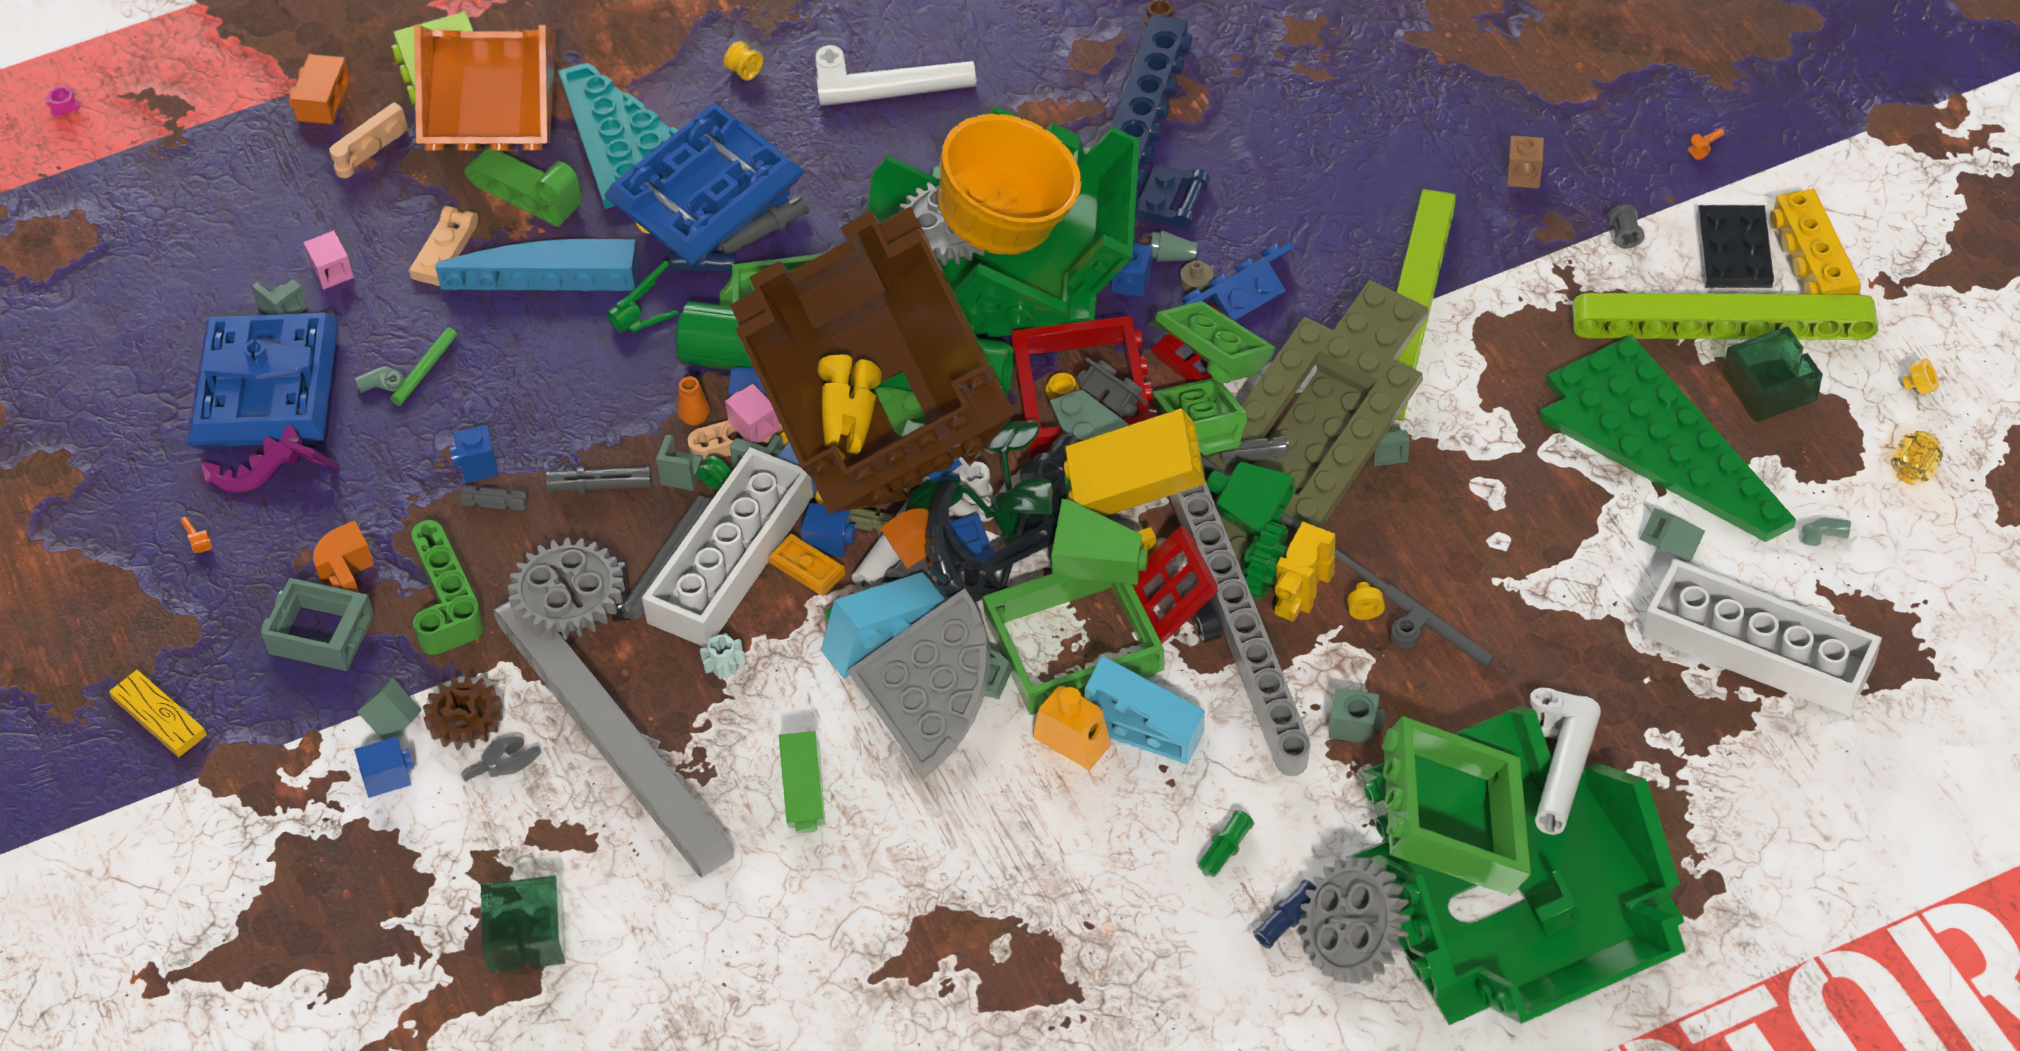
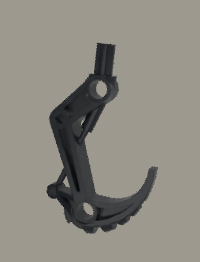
(950, 559)

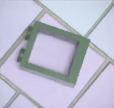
(347, 638)

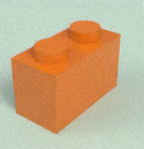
(320, 89)

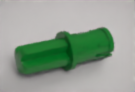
(1225, 843)

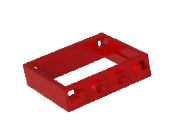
(1074, 337)

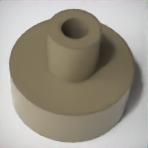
(1195, 276)

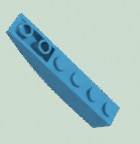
(546, 266)

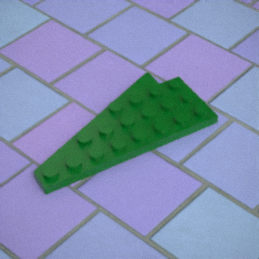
(1642, 420)

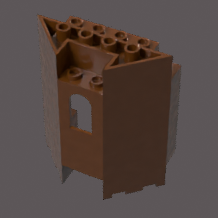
(884, 304)

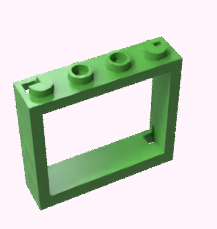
(1053, 591)
(1497, 871)

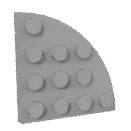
(930, 681)

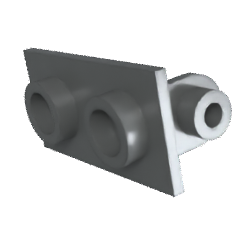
(1122, 395)

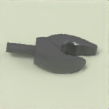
(499, 762)

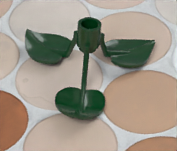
(1026, 497)

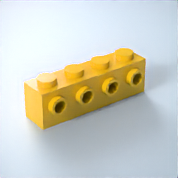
(1813, 244)

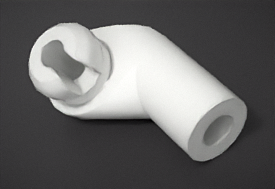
(964, 509)

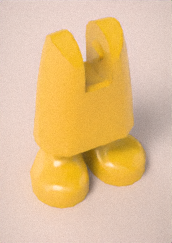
(847, 413)

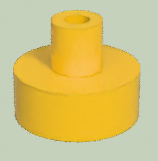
(1922, 376)
(1365, 602)

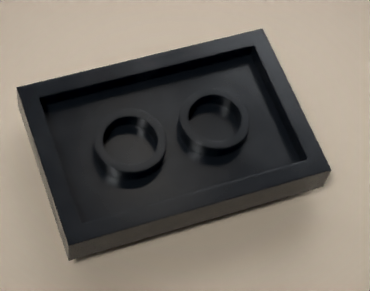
(1735, 246)

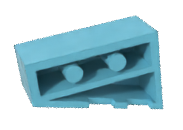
(874, 617)
(1145, 713)

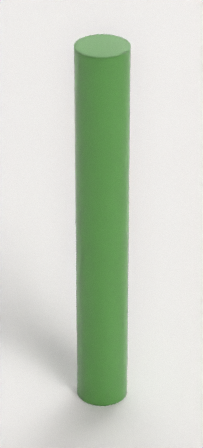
(423, 366)

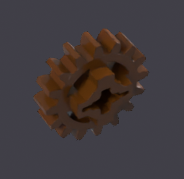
(460, 712)

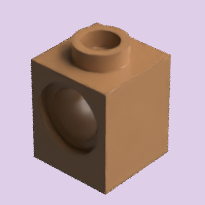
(1525, 162)

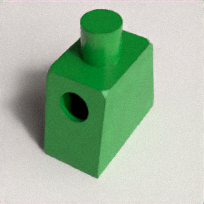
(1252, 496)

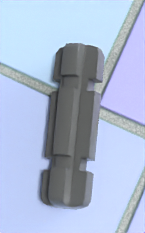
(1257, 450)
(494, 498)

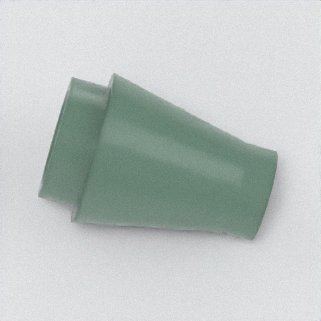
(1172, 248)

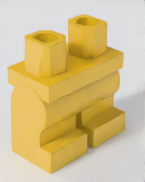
(1306, 562)

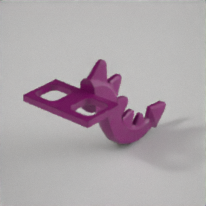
(264, 465)

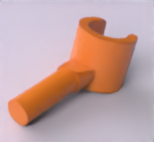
(1701, 146)
(199, 540)

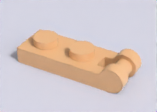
(367, 139)
(443, 243)

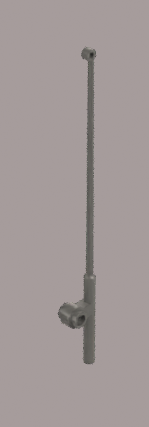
(1405, 630)

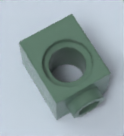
(1355, 703)

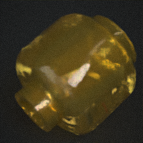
(1916, 457)

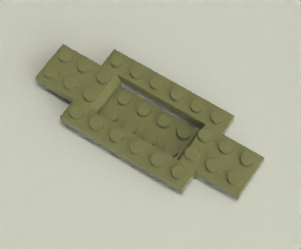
(1341, 409)

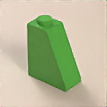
(1096, 547)
(802, 781)

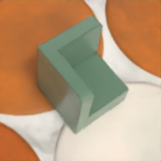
(281, 300)
(1392, 448)
(677, 468)
(1672, 534)
(389, 710)

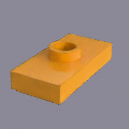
(807, 564)

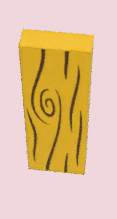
(157, 713)

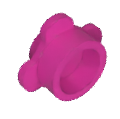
(62, 101)

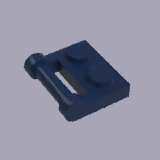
(1161, 194)

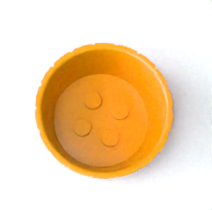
(1005, 183)

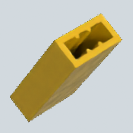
(1135, 464)

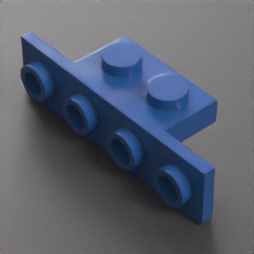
(1248, 288)

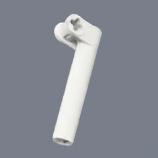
(839, 88)
(882, 556)
(1573, 723)

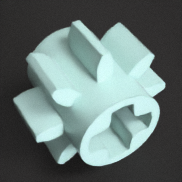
(722, 656)

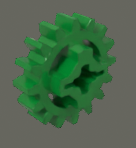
(1263, 557)

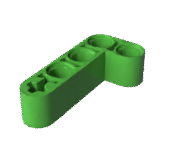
(546, 195)
(457, 615)

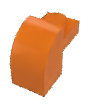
(907, 535)
(341, 555)

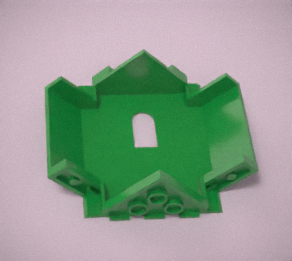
(1062, 274)
(1607, 855)

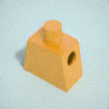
(1072, 727)

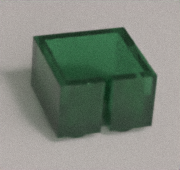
(1766, 371)
(522, 923)

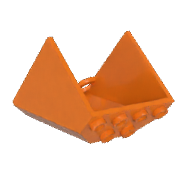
(483, 88)

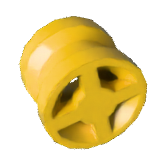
(743, 60)

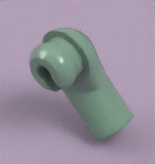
(382, 378)
(1824, 526)

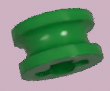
(713, 472)

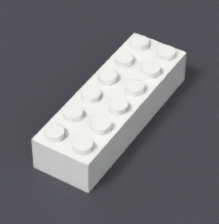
(727, 547)
(1761, 637)

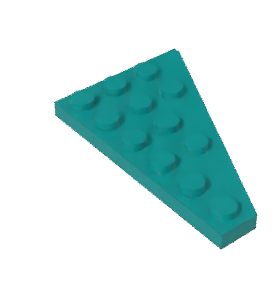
(611, 125)

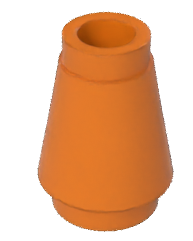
(692, 402)

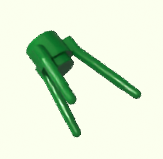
(626, 312)

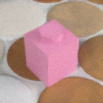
(328, 260)
(752, 414)

